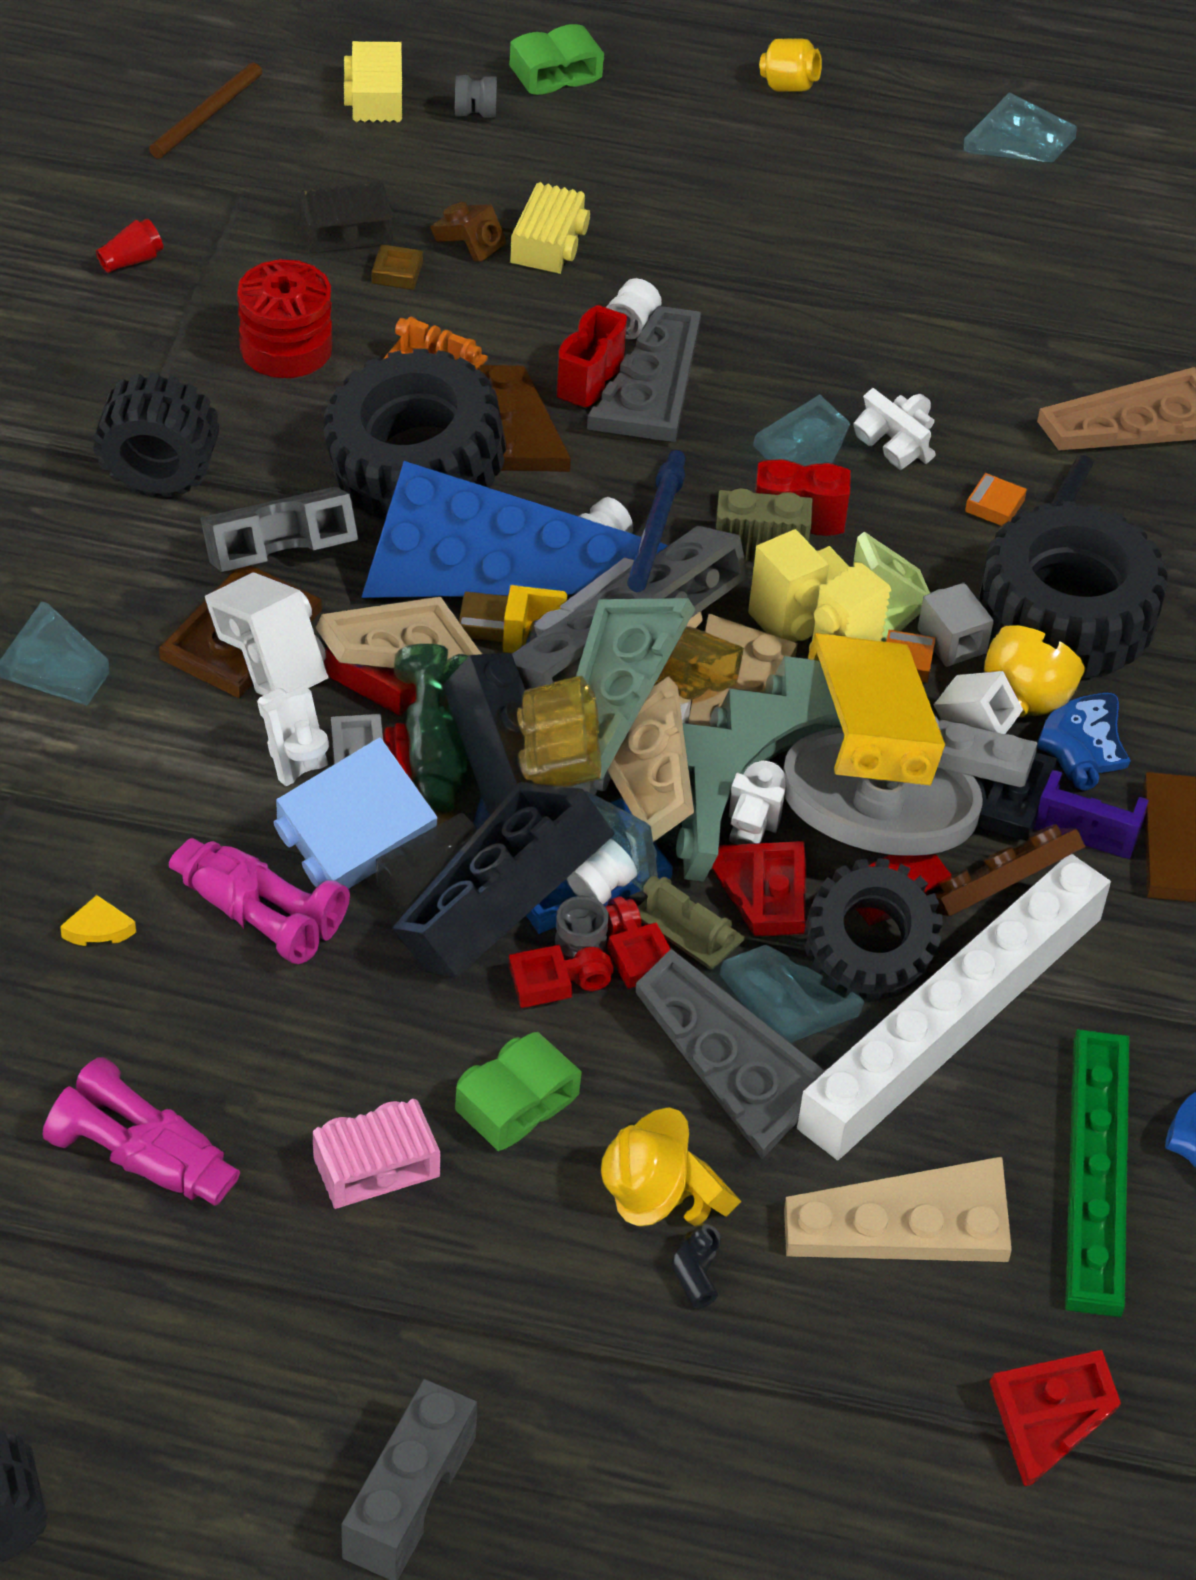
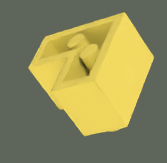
(788, 584)

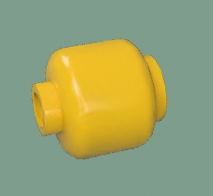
(791, 65)

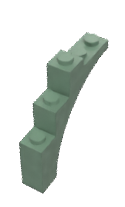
(743, 732)

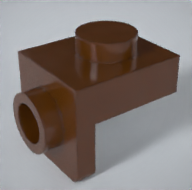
(475, 225)

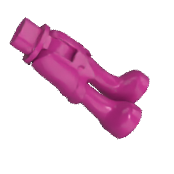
(235, 882)
(157, 1148)

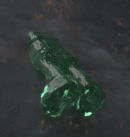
(435, 743)

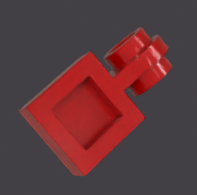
(630, 945)
(546, 977)

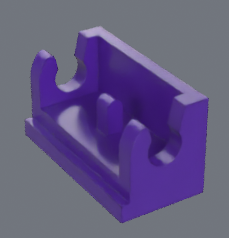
(1097, 823)

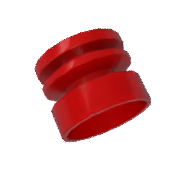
(285, 318)

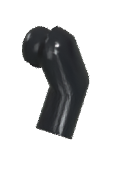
(693, 1261)

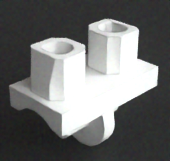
(903, 421)
(293, 733)
(756, 802)

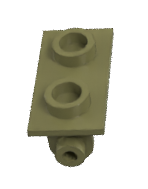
(688, 924)

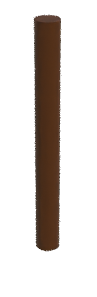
(205, 110)

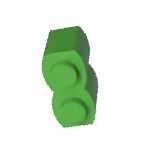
(556, 59)
(517, 1090)

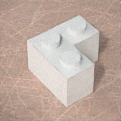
(272, 630)

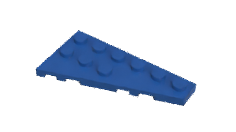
(471, 538)

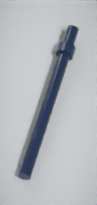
(668, 482)

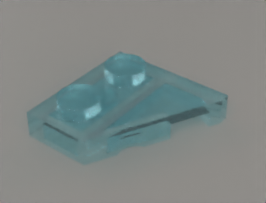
(1020, 132)
(805, 435)
(54, 658)
(633, 836)
(786, 994)

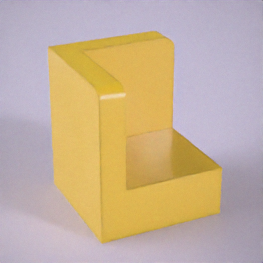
(523, 608)

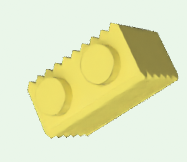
(374, 81)
(549, 228)
(852, 605)

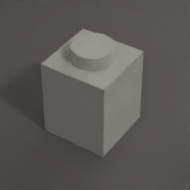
(957, 622)

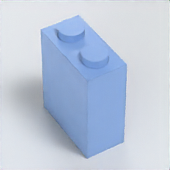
(352, 815)

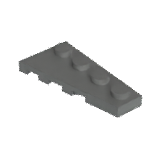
(652, 380)
(732, 1051)

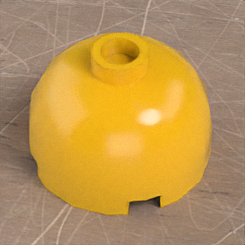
(1036, 671)

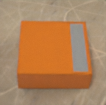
(995, 499)
(920, 648)

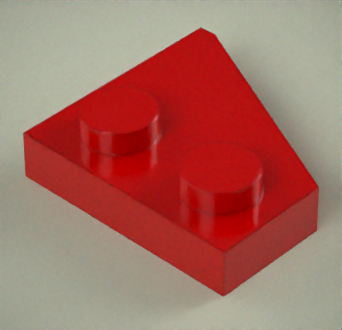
(766, 885)
(1053, 1408)

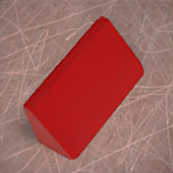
(372, 682)

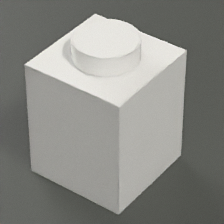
(980, 702)

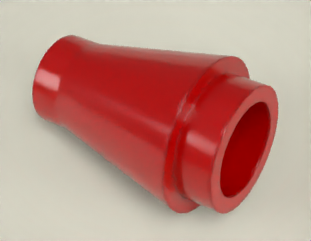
(131, 246)

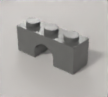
(253, 532)
(393, 1502)

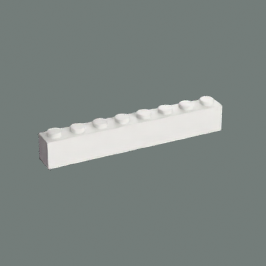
(951, 1007)

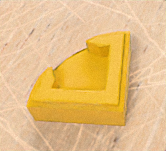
(98, 923)

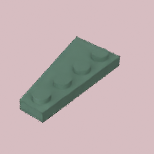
(624, 659)

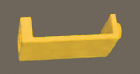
(880, 710)

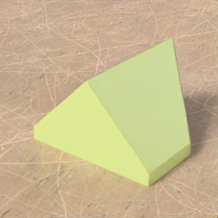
(902, 576)

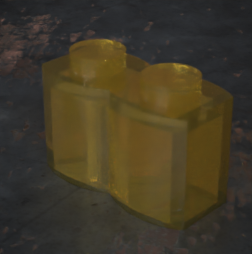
(702, 663)
(560, 733)

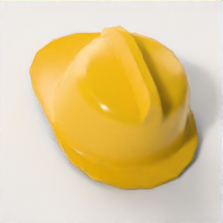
(648, 1166)

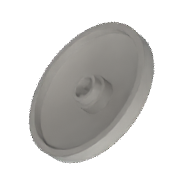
(876, 812)

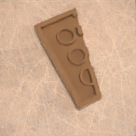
(1127, 415)

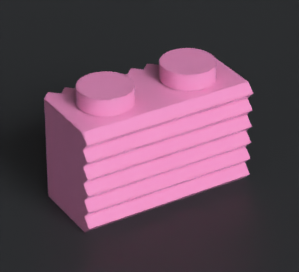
(375, 1152)

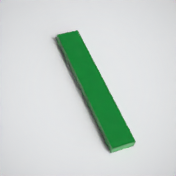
(1098, 1174)

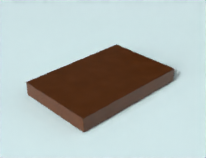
(200, 652)
(1170, 836)

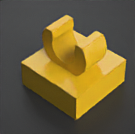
(707, 1191)

